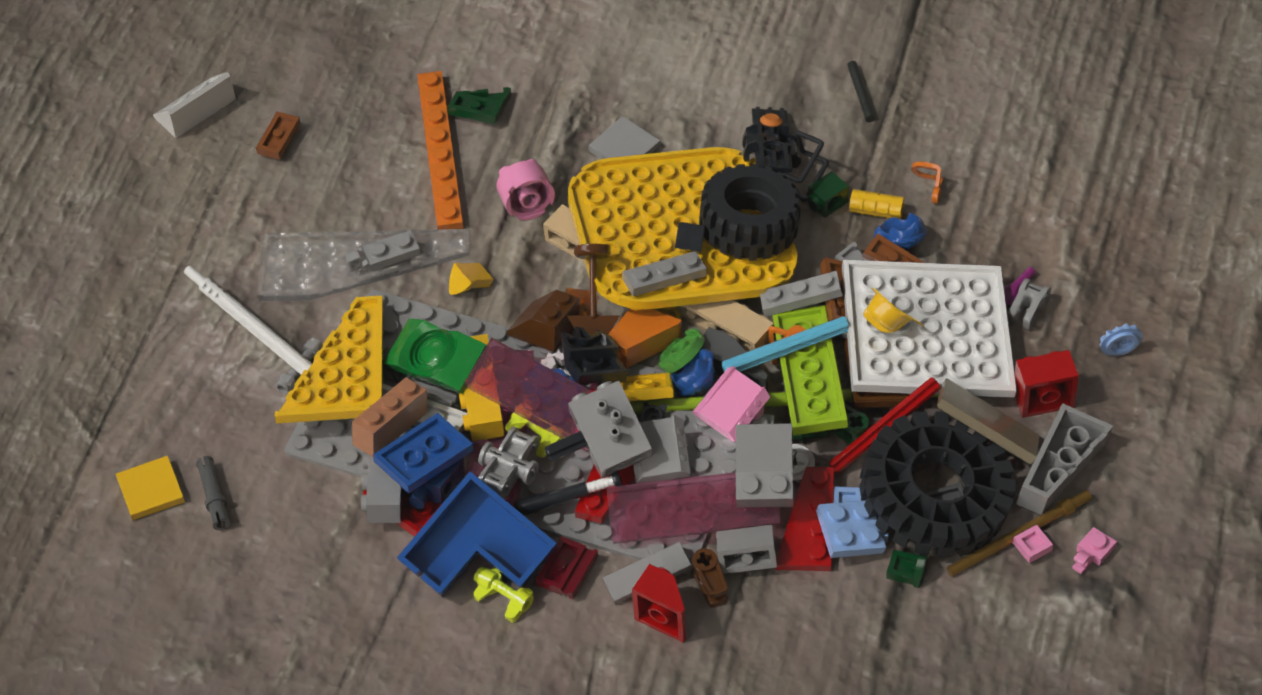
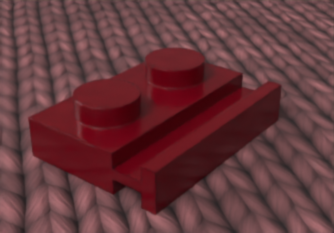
(567, 567)

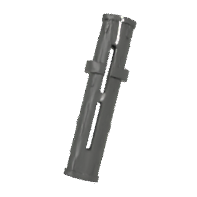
(215, 501)

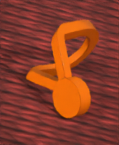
(939, 180)
(793, 330)

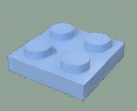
(849, 529)

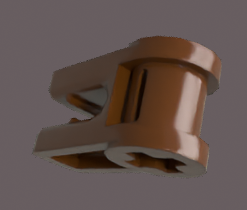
(709, 577)

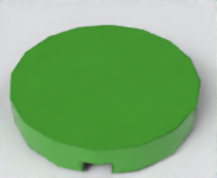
(681, 351)

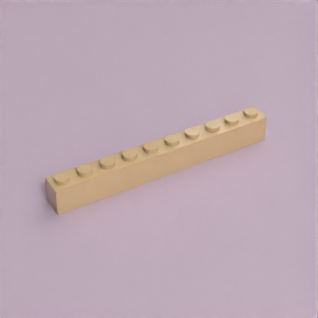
(729, 316)

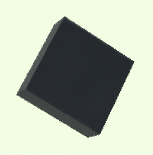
(690, 236)

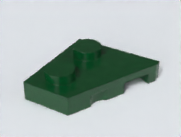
(479, 105)

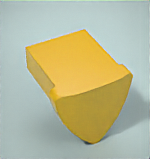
(468, 276)

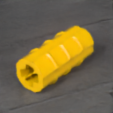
(876, 204)

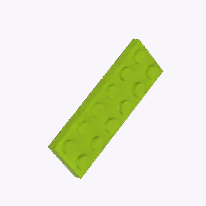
(811, 377)

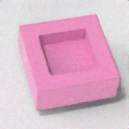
(1032, 544)

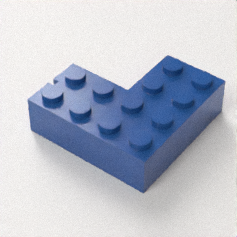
(471, 524)

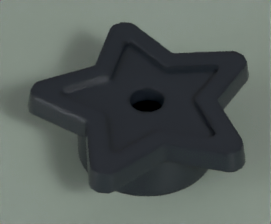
(651, 410)

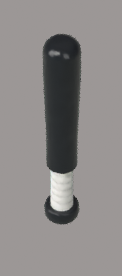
(559, 496)

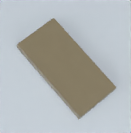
(988, 421)

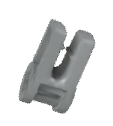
(1032, 296)

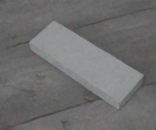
(622, 581)

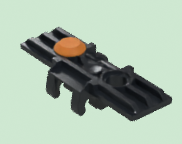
(771, 140)

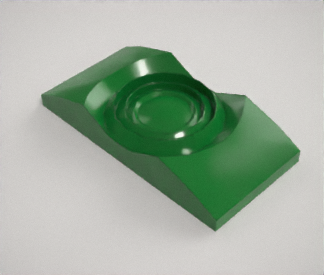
(434, 354)

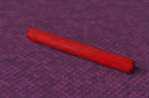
(905, 408)

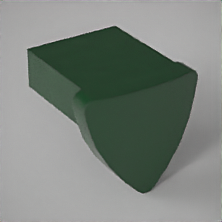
(907, 568)

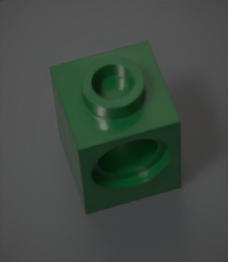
(828, 194)

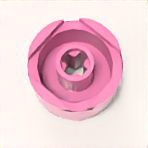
(525, 189)

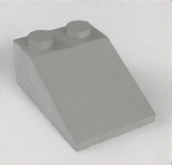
(764, 465)

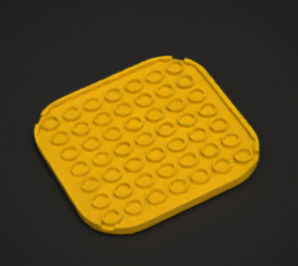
(637, 212)

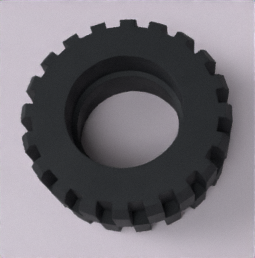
(744, 233)

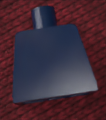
(438, 487)

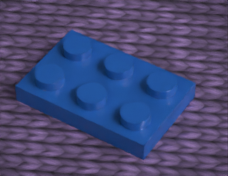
(423, 452)

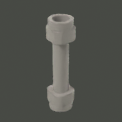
(287, 381)

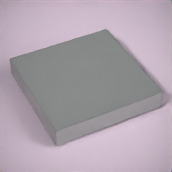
(623, 139)

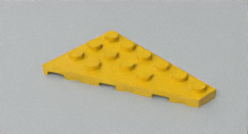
(344, 372)

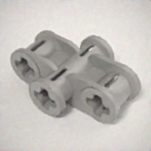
(509, 461)

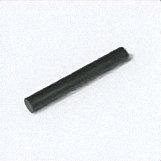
(861, 91)

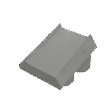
(669, 451)

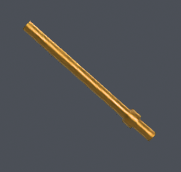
(1063, 508)

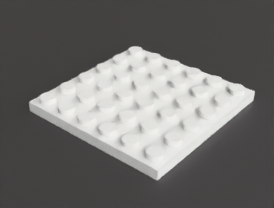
(961, 335)

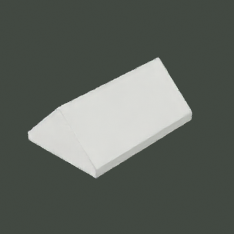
(197, 105)

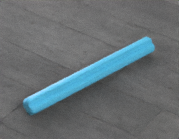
(787, 345)

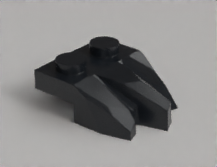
(592, 357)

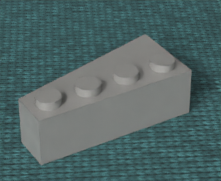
(1064, 453)

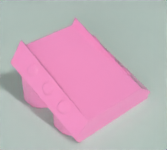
(731, 403)

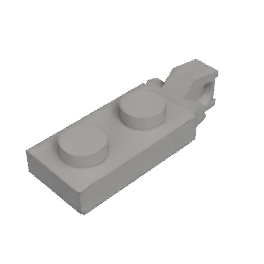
(384, 252)

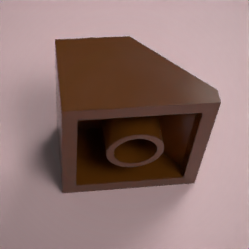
(546, 319)

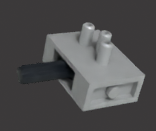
(606, 429)

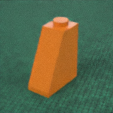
(644, 334)

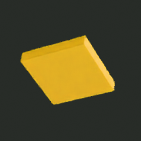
(648, 386)
(150, 488)

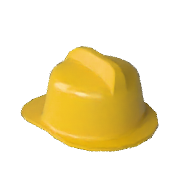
(885, 315)

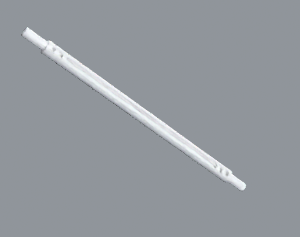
(249, 321)

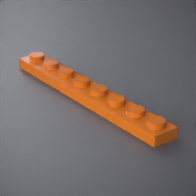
(440, 151)

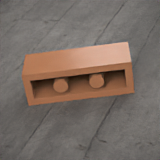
(389, 416)

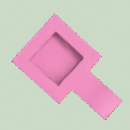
(1093, 548)

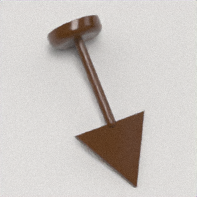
(593, 322)

